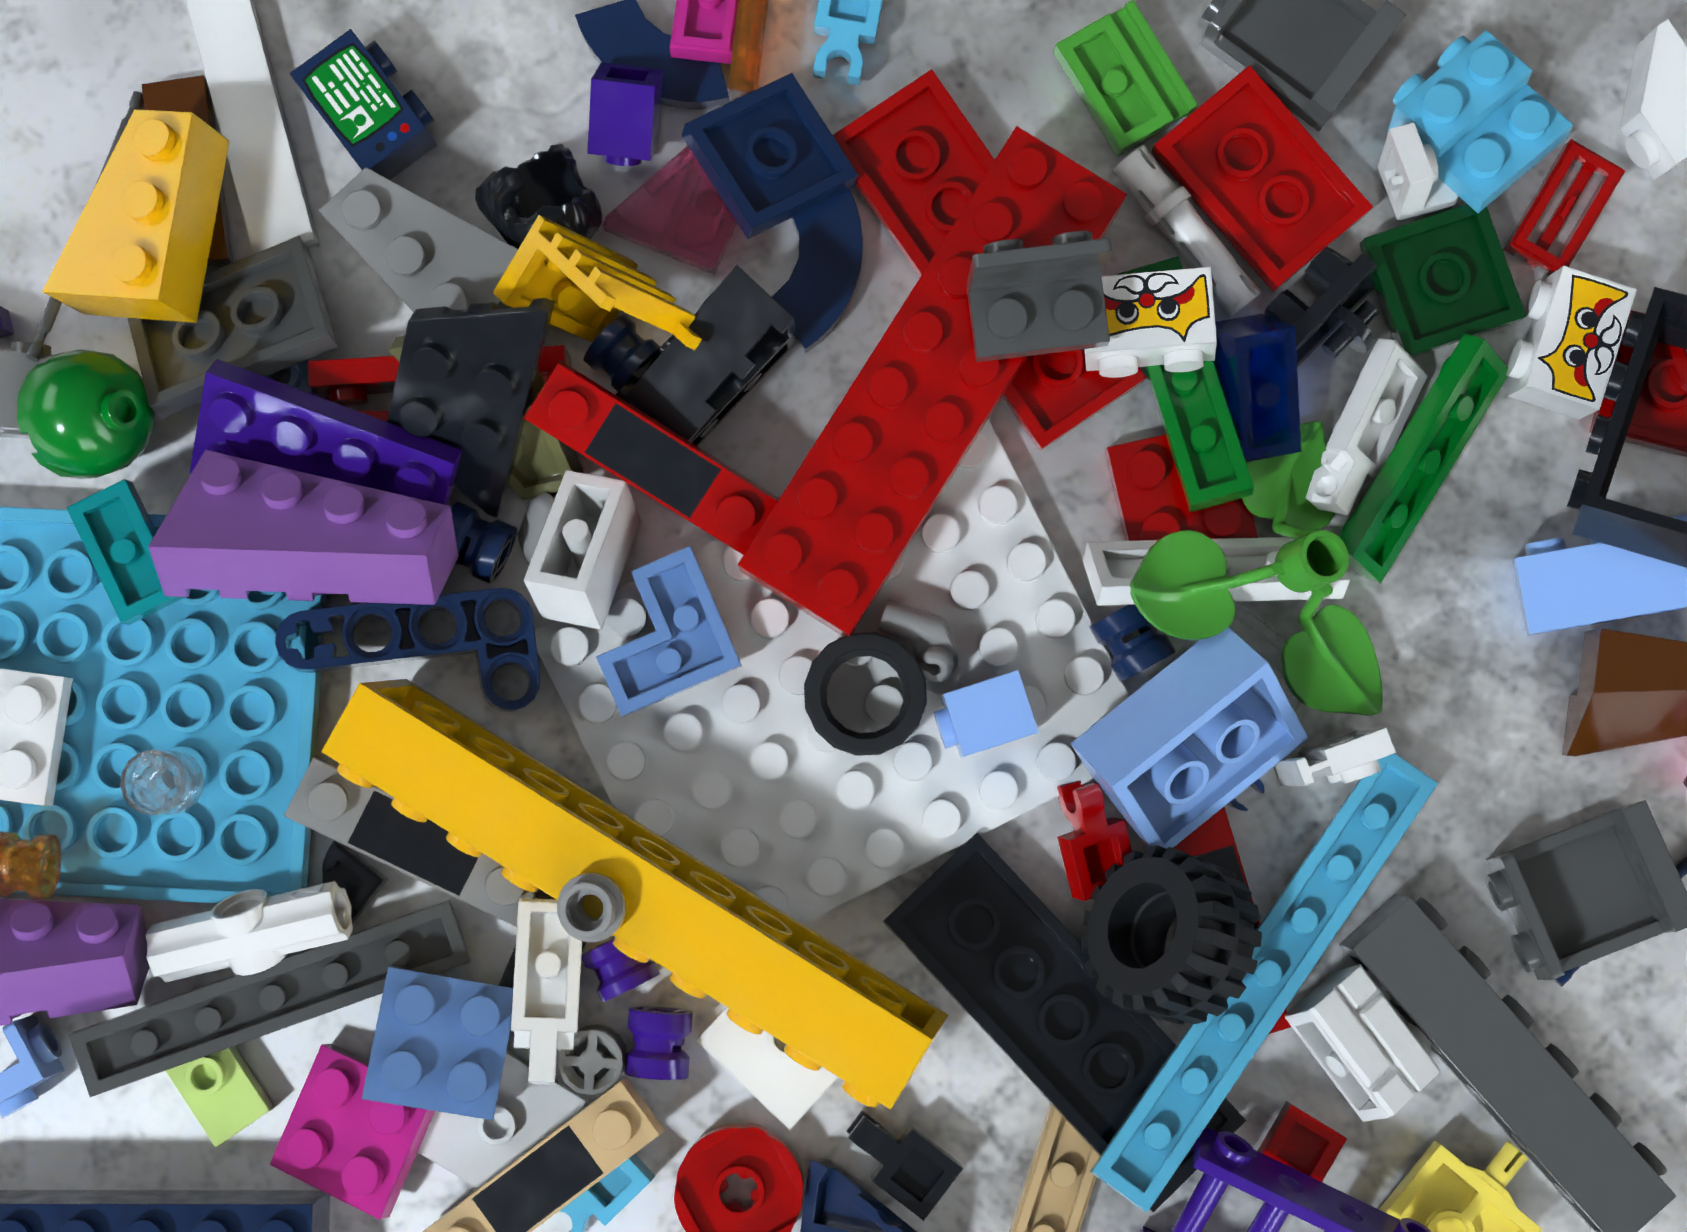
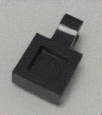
(909, 1167)

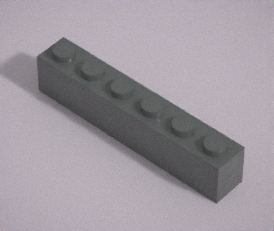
(1508, 1069)

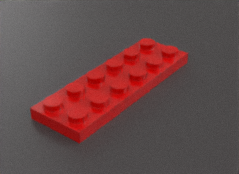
(917, 174)

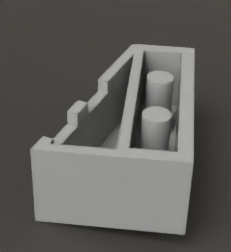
(418, 246)

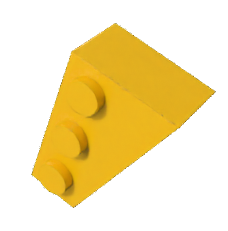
(147, 223)

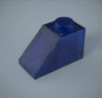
(1260, 384)

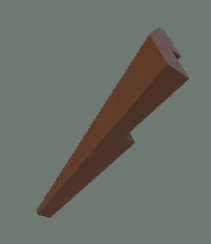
(1627, 692)

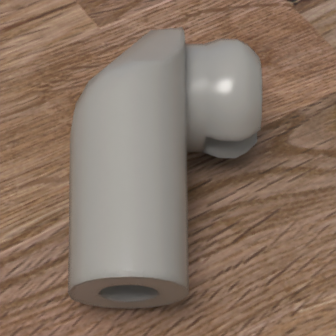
(928, 638)

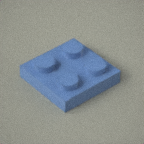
(439, 1044)

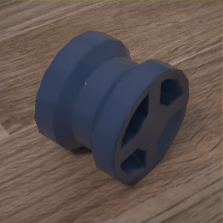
(621, 352)

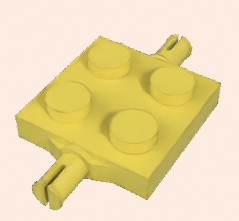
(1461, 1197)

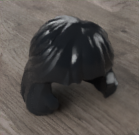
(543, 187)

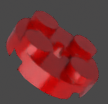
(750, 1153)

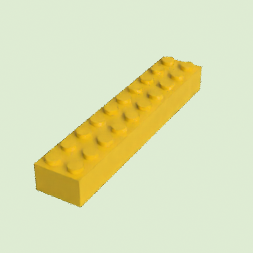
(677, 908)

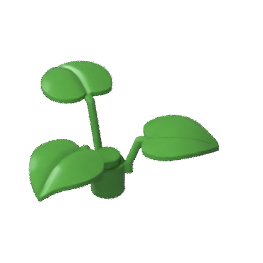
(1186, 592)

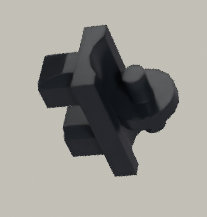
(1342, 288)

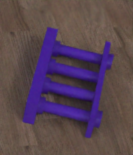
(1285, 1191)

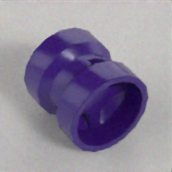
(658, 1043)

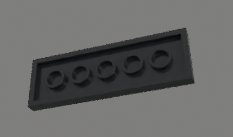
(1033, 997)

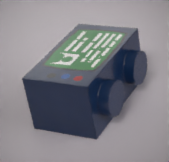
(363, 107)

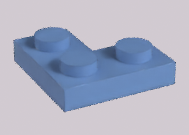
(688, 638)

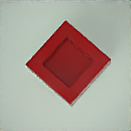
(1302, 1142)

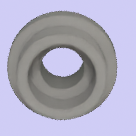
(572, 913)

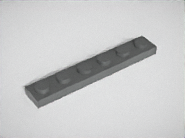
(265, 1002)

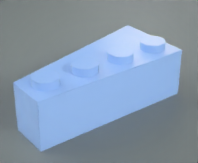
(1593, 585)

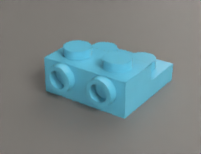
(1480, 118)

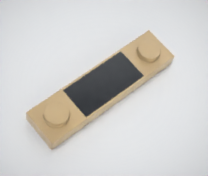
(558, 1166)

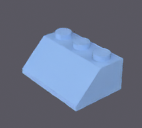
(1191, 739)

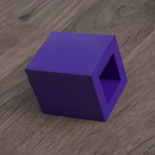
(625, 113)

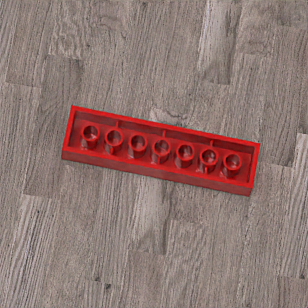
(915, 399)

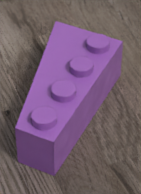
(300, 534)
(70, 957)

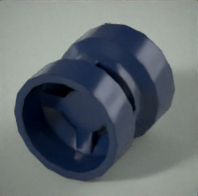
(481, 543)
(1137, 653)

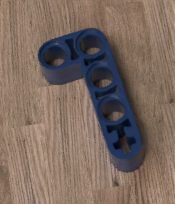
(409, 645)

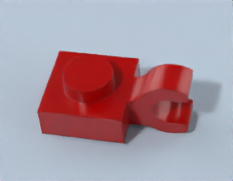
(1095, 840)

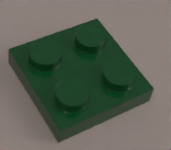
(1443, 279)

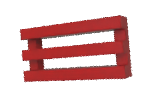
(1537, 253)

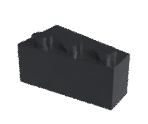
(740, 344)

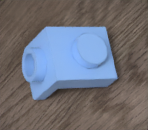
(38, 1059)

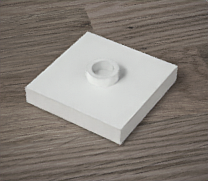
(765, 1069)
(522, 1118)

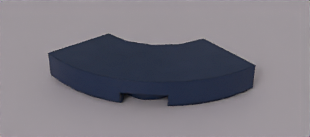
(625, 37)
(825, 270)

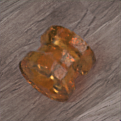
(29, 865)

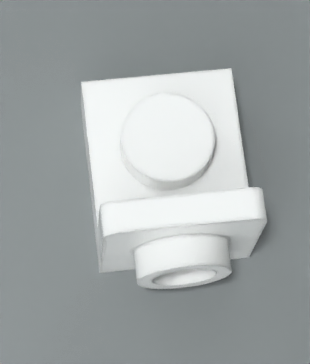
(1412, 174)

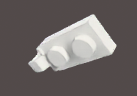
(1367, 427)
(544, 987)

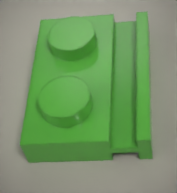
(1125, 78)

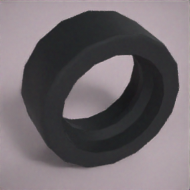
(860, 646)

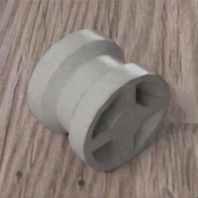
(591, 1071)

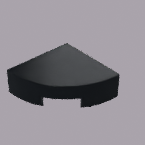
(353, 874)

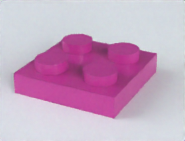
(349, 1143)

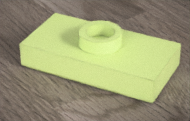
(221, 1093)

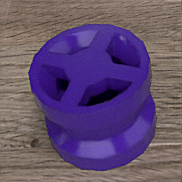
(616, 970)

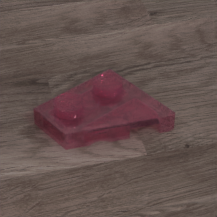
(676, 215)

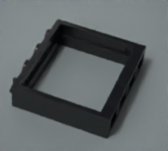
(1611, 520)

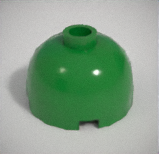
(85, 413)

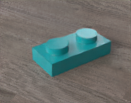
(117, 541)

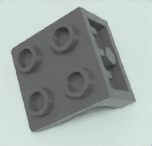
(1038, 297)

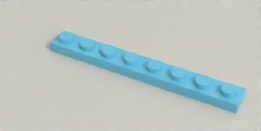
(1293, 940)

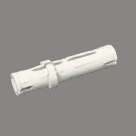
(1179, 221)

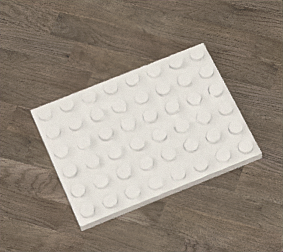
(766, 798)

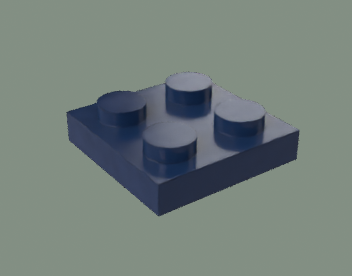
(769, 155)

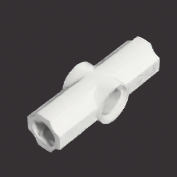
(249, 932)

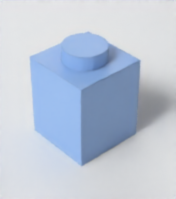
(985, 715)

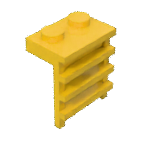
(587, 285)

